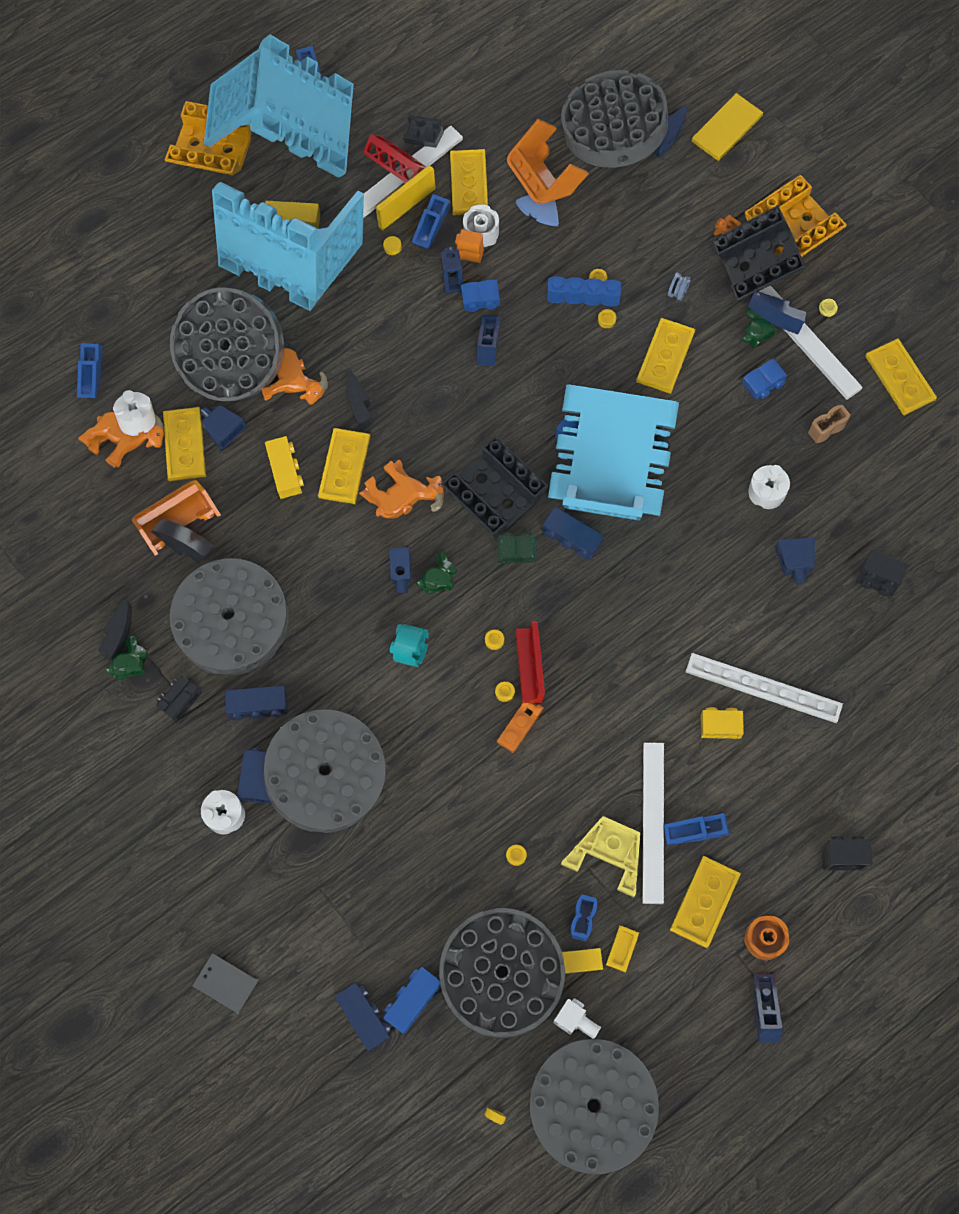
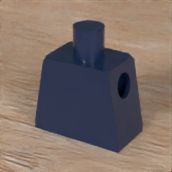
(450, 263)
(222, 425)
(796, 557)
(400, 561)

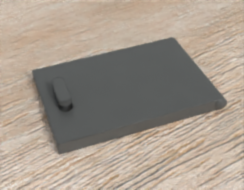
(225, 983)

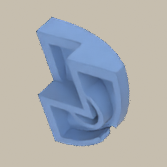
(544, 213)

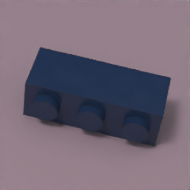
(572, 534)
(256, 702)
(363, 1016)

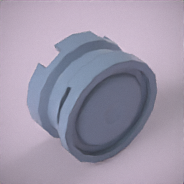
(679, 286)

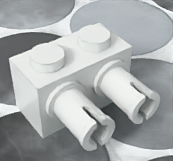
(573, 1017)

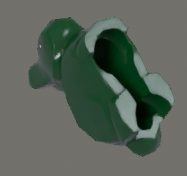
(758, 329)
(438, 578)
(128, 663)

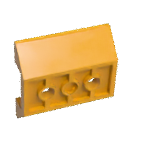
(202, 156)
(795, 203)

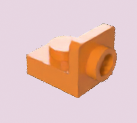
(725, 224)

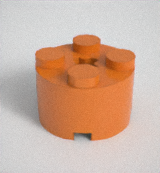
(755, 937)

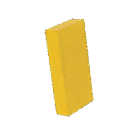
(622, 949)
(582, 961)

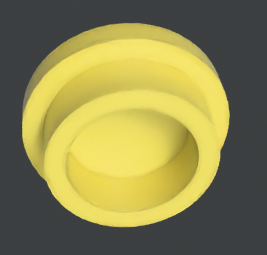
(828, 307)

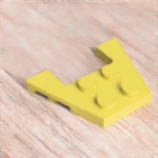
(612, 844)

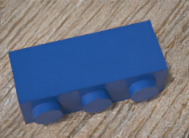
(411, 1000)

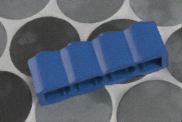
(584, 291)

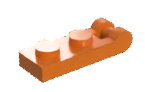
(519, 726)

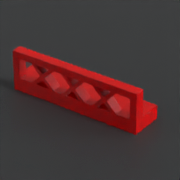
(393, 152)
(530, 664)

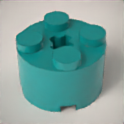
(409, 645)

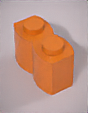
(470, 245)

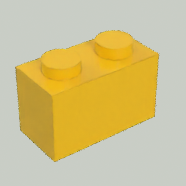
(721, 723)

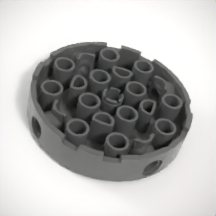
(615, 119)
(253, 351)
(222, 590)
(327, 741)
(507, 1004)
(626, 1112)

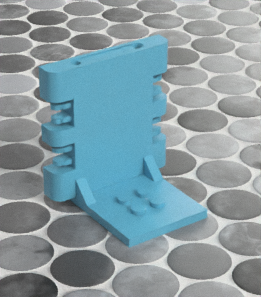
(284, 102)
(284, 251)
(612, 452)

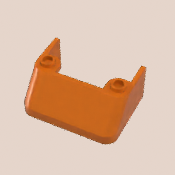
(528, 165)
(180, 506)

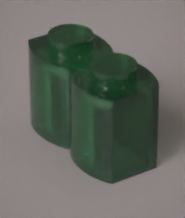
(517, 548)

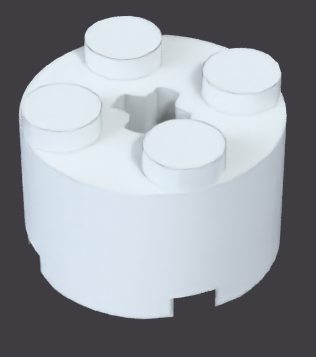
(482, 220)
(134, 413)
(769, 486)
(222, 822)

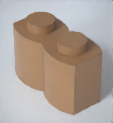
(829, 423)

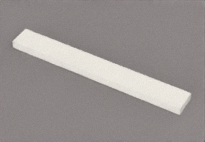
(426, 156)
(822, 357)
(764, 688)
(653, 823)

